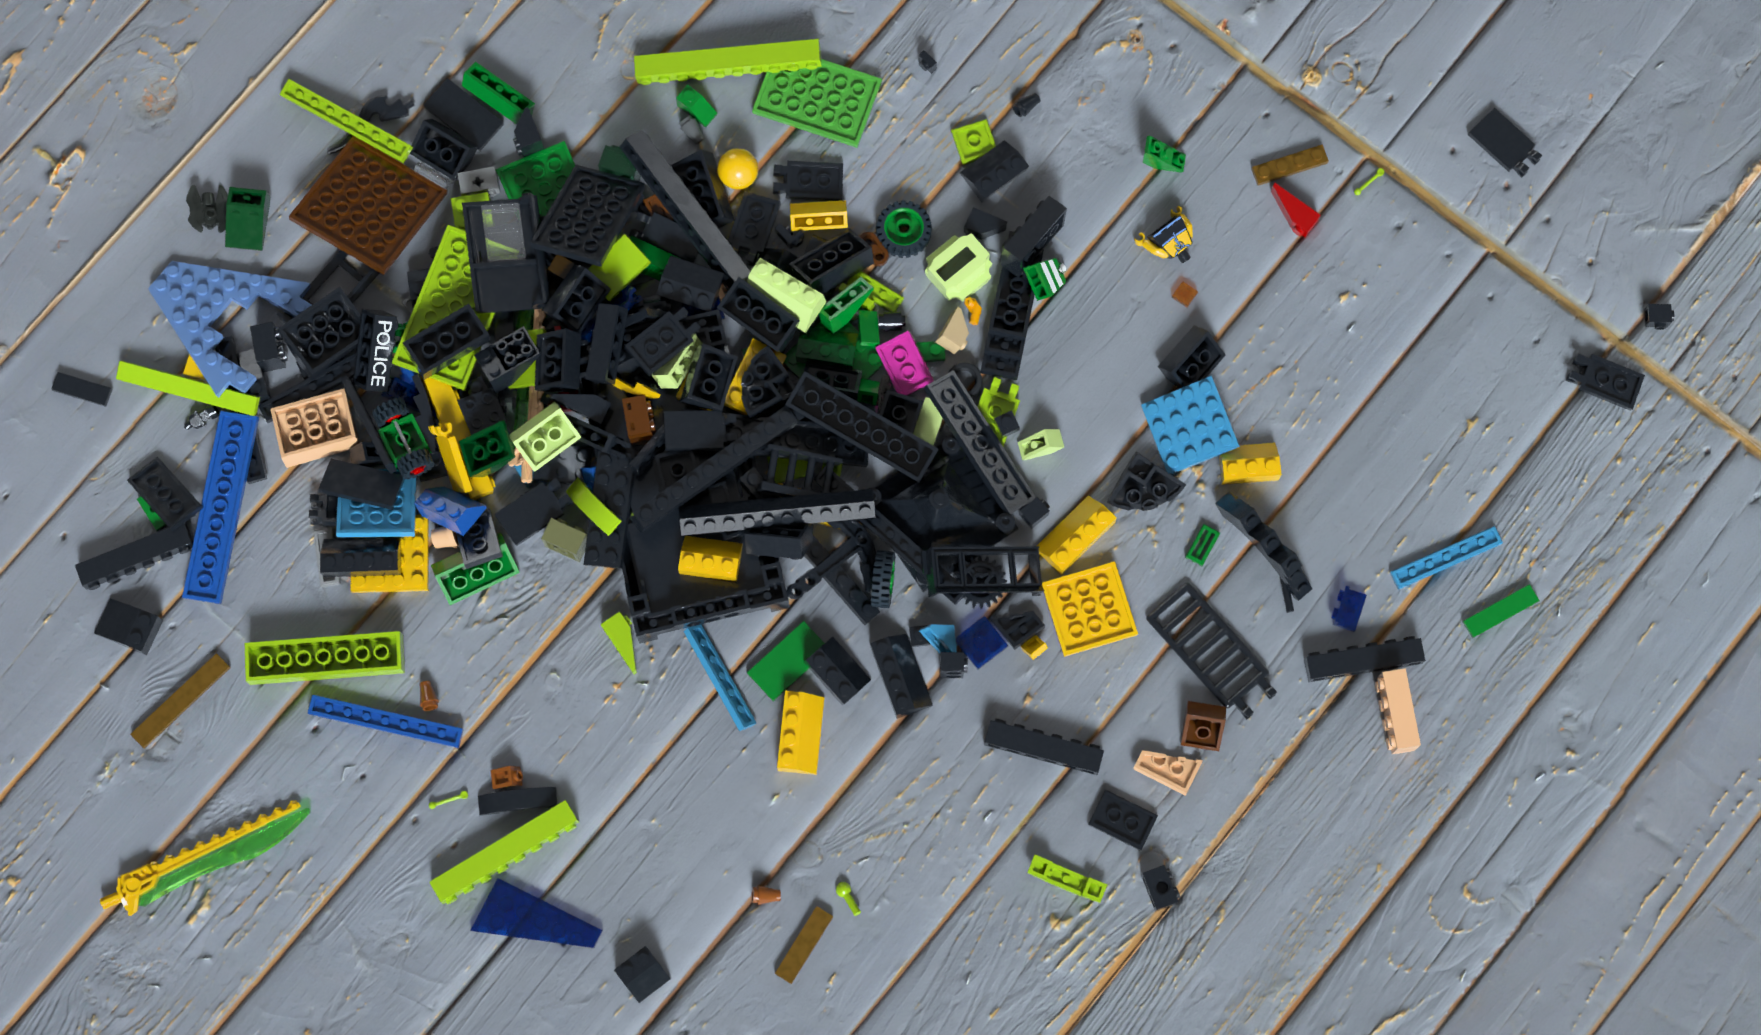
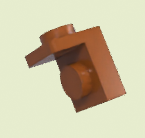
(506, 777)

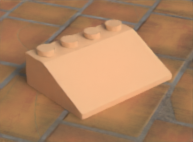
(314, 428)

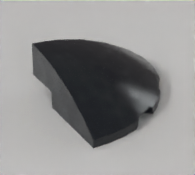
(765, 384)
(1144, 486)

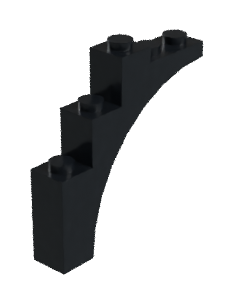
(1267, 542)

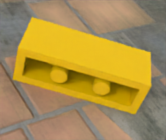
(818, 215)

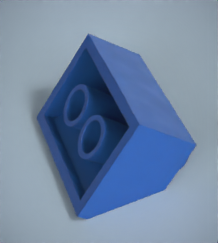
(449, 508)

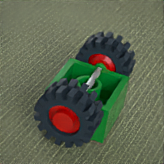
(403, 438)

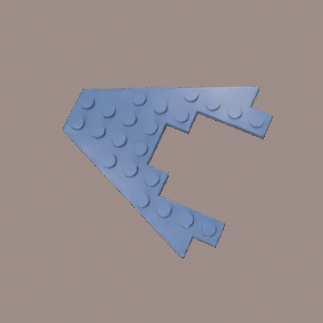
(198, 295)

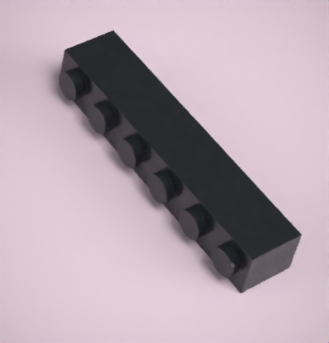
(133, 556)
(1365, 659)
(1044, 747)

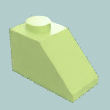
(1041, 444)

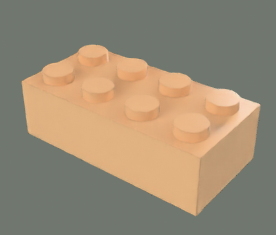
(1398, 711)

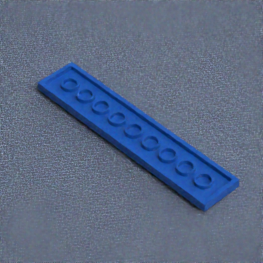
(221, 507)

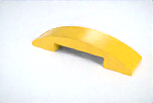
(638, 390)

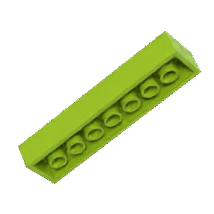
(324, 658)

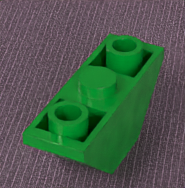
(1162, 156)

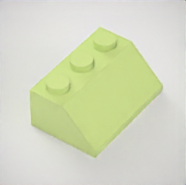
(544, 436)

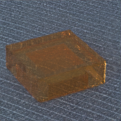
(1184, 294)

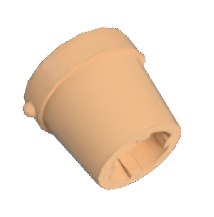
(444, 537)

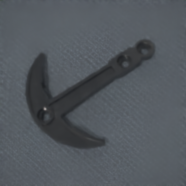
(847, 549)

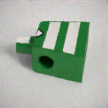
(1046, 277)

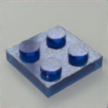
(981, 642)

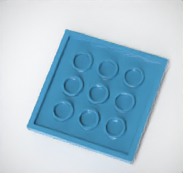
(1190, 425)
(367, 520)

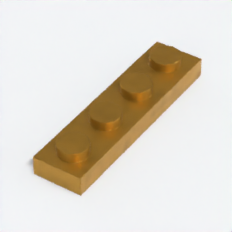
(1290, 165)

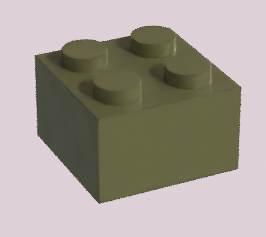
(565, 539)

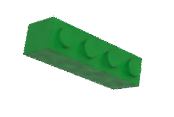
(496, 92)
(657, 257)

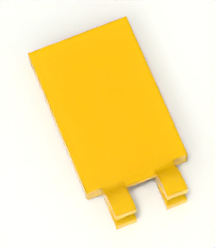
(451, 457)

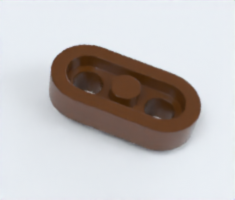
(877, 248)

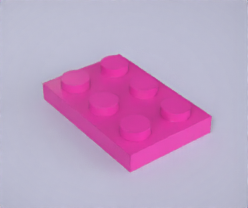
(904, 364)

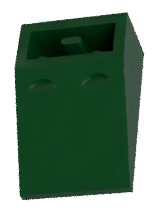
(246, 218)

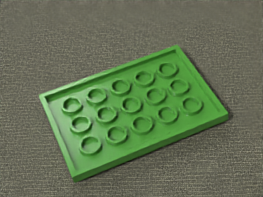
(821, 101)

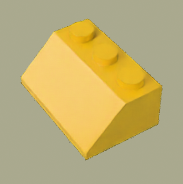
(1250, 464)
(710, 558)

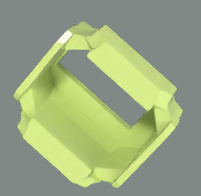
(966, 280)

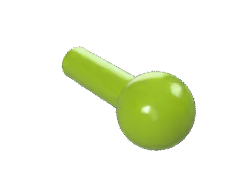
(843, 890)

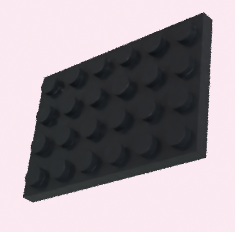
(588, 215)

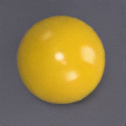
(737, 168)

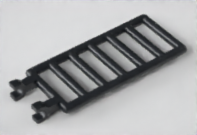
(1224, 630)

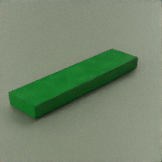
(1501, 611)

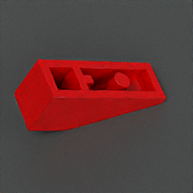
(1298, 214)

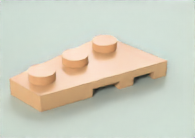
(1168, 770)

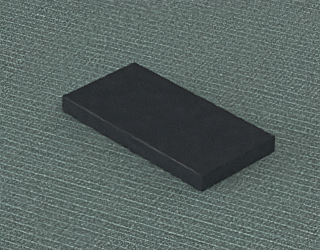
(463, 114)
(361, 484)
(165, 494)

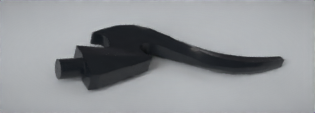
(386, 113)

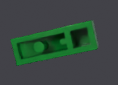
(844, 305)

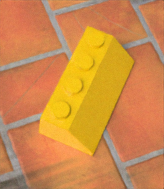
(1076, 534)
(800, 733)

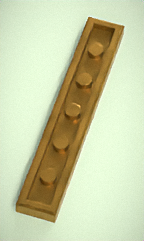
(180, 701)

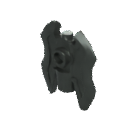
(208, 211)

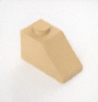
(954, 332)

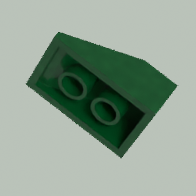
(487, 450)

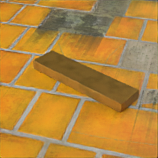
(804, 945)

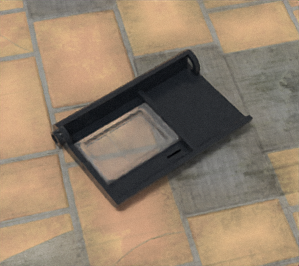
(508, 271)

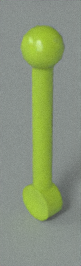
(1380, 172)
(464, 795)

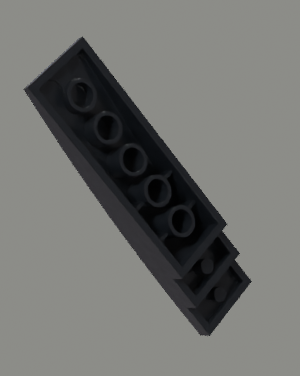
(1009, 324)

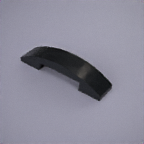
(517, 800)

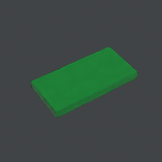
(785, 661)

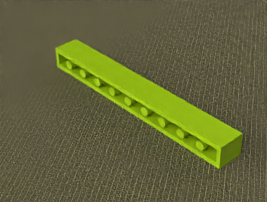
(727, 61)

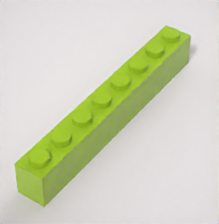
(504, 852)

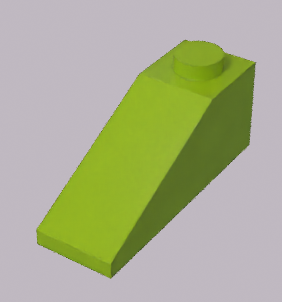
(620, 634)

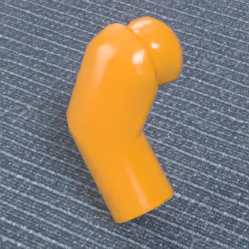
(974, 308)

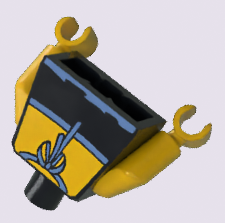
(1170, 238)

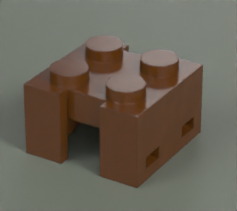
(638, 421)

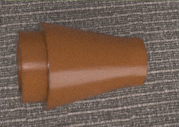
(428, 697)
(765, 895)

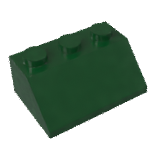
(826, 348)

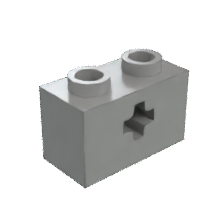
(486, 176)

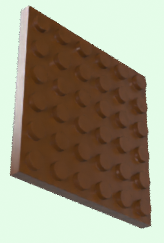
(368, 205)

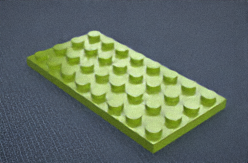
(444, 292)

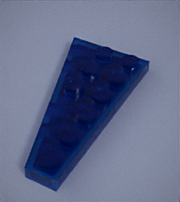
(524, 916)

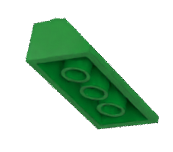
(461, 583)

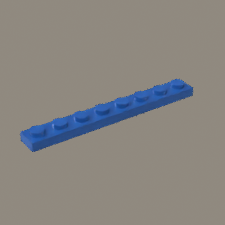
(385, 721)

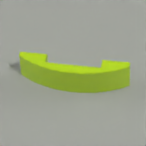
(592, 506)
(1066, 879)

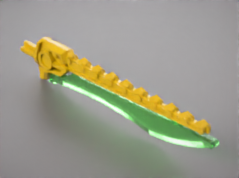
(142, 880)

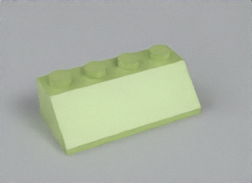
(787, 292)

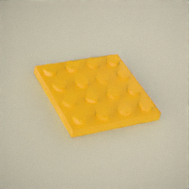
(413, 566)
(1089, 609)

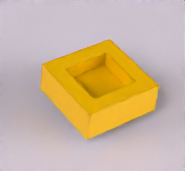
(1034, 647)

